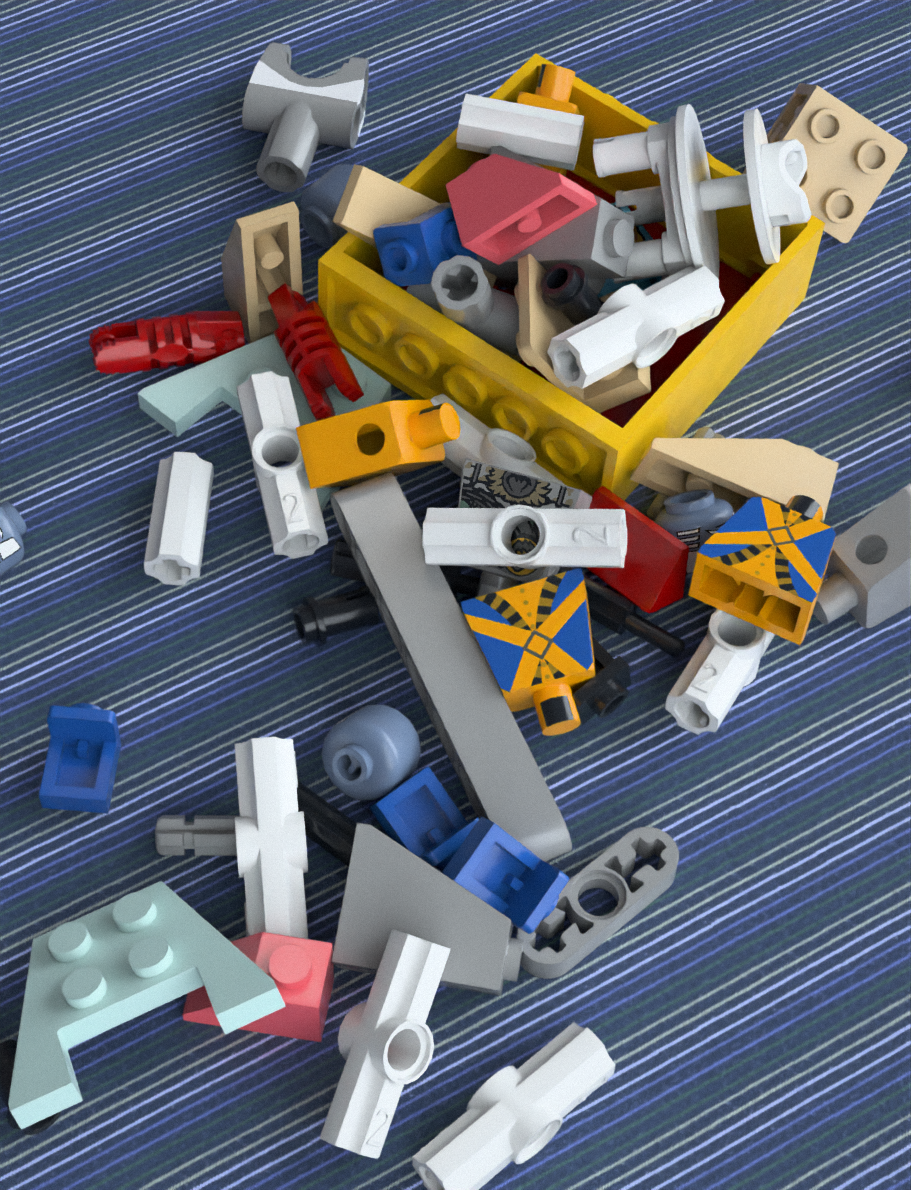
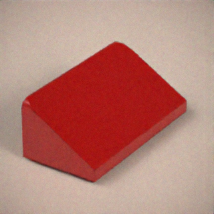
(653, 562)

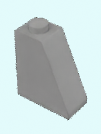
(594, 241)
(402, 892)

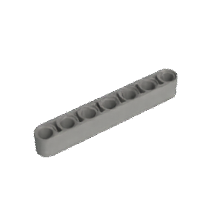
(448, 667)

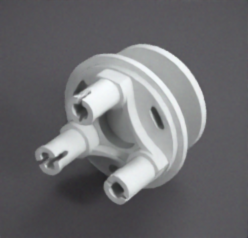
(690, 196)

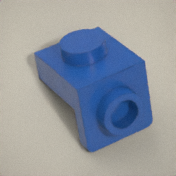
(416, 247)
(80, 758)
(423, 818)
(506, 875)

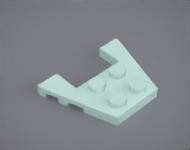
(194, 392)
(112, 970)

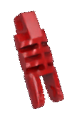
(166, 341)
(312, 351)

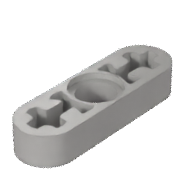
(608, 874)

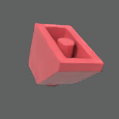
(512, 205)
(302, 975)

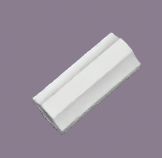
(529, 131)
(179, 518)

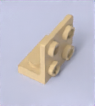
(845, 157)
(538, 327)

